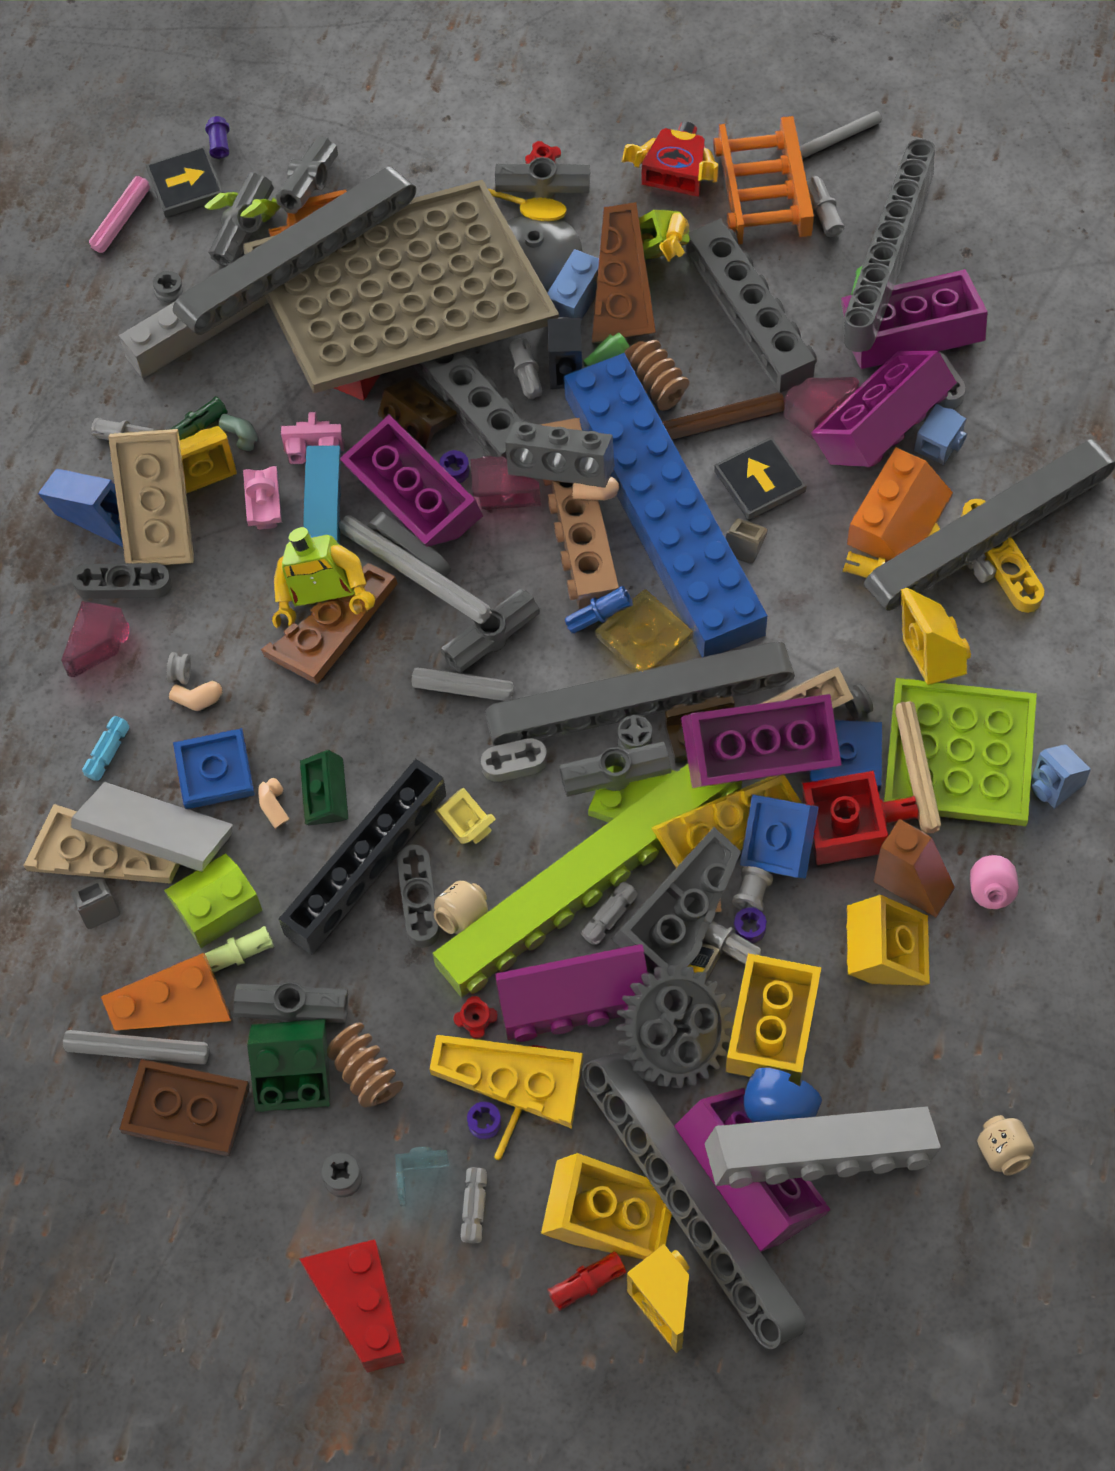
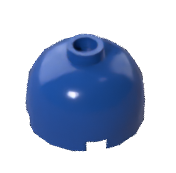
(773, 1097)

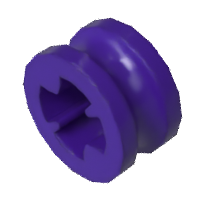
(460, 460)
(747, 914)
(478, 1109)

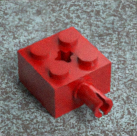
(866, 814)

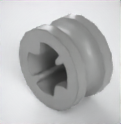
(178, 668)

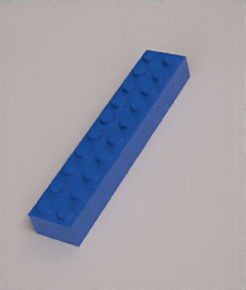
(667, 509)

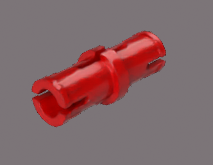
(586, 1280)

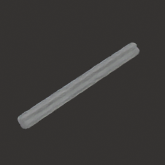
(415, 569)

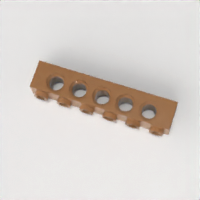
(585, 527)

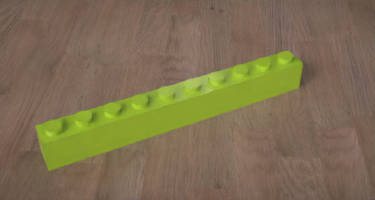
(568, 885)

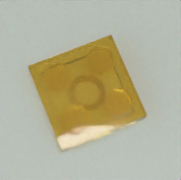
(644, 633)

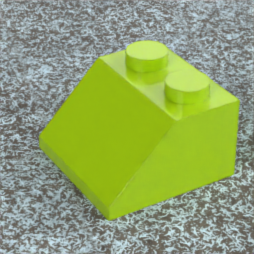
(214, 900)

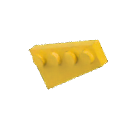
(726, 814)
(518, 1075)

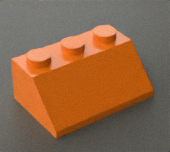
(899, 507)

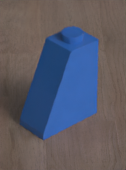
(84, 502)

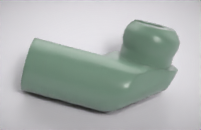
(242, 428)

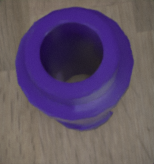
(217, 129)

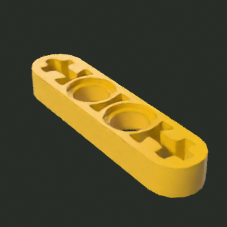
(1011, 583)

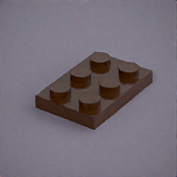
(184, 1107)

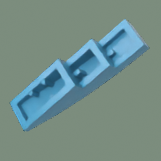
(322, 491)

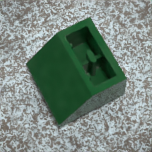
(289, 1065)

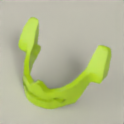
(259, 206)

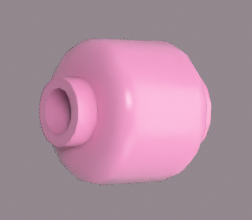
(994, 882)

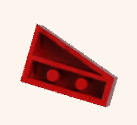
(358, 1297)

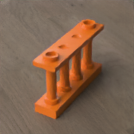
(789, 163)

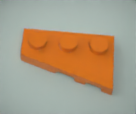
(170, 997)

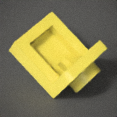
(465, 817)

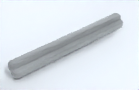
(136, 1047)

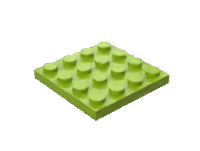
(974, 748)

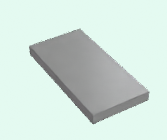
(152, 826)

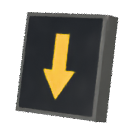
(184, 181)
(760, 478)

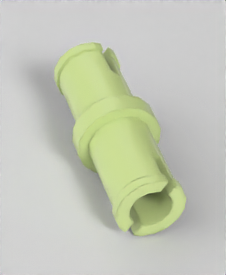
(239, 949)

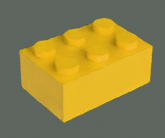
(773, 1017)

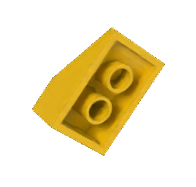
(605, 1208)

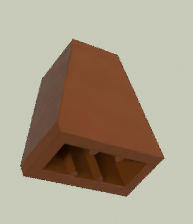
(914, 869)

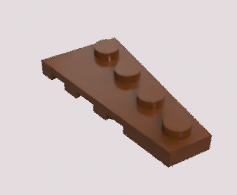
(622, 279)
(326, 633)

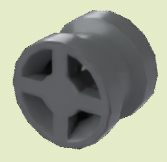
(634, 727)
(347, 1180)

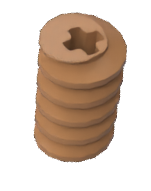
(657, 373)
(361, 1068)

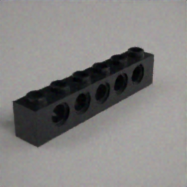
(363, 856)

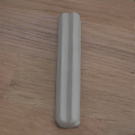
(462, 684)

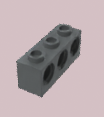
(560, 454)

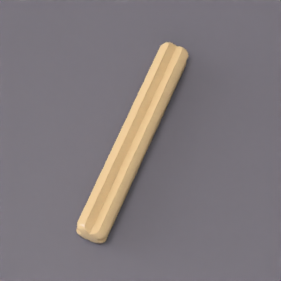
(918, 767)

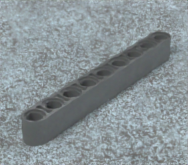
(889, 246)
(293, 250)
(990, 524)
(639, 693)
(694, 1201)

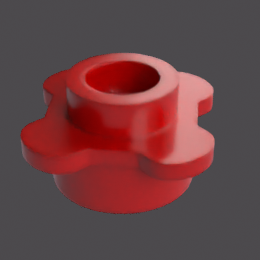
(543, 150)
(471, 1007)

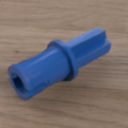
(599, 609)

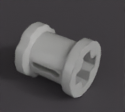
(752, 888)

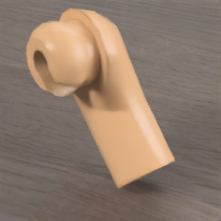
(588, 492)
(198, 698)
(269, 804)

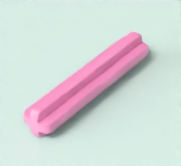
(119, 214)

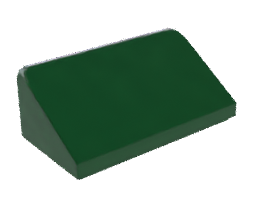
(324, 788)

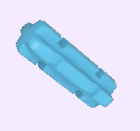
(105, 748)

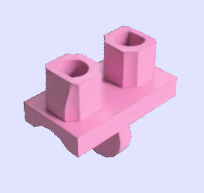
(309, 433)
(262, 497)

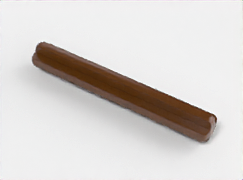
(725, 415)

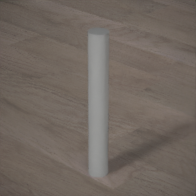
(840, 134)

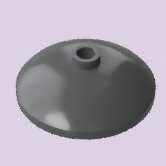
(551, 250)

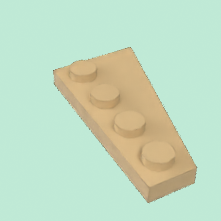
(74, 852)

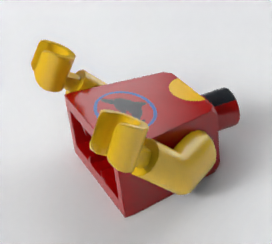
(674, 160)

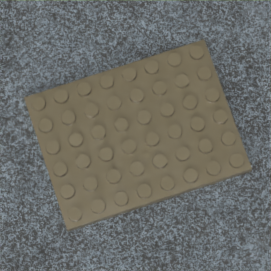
(411, 291)

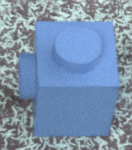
(941, 434)

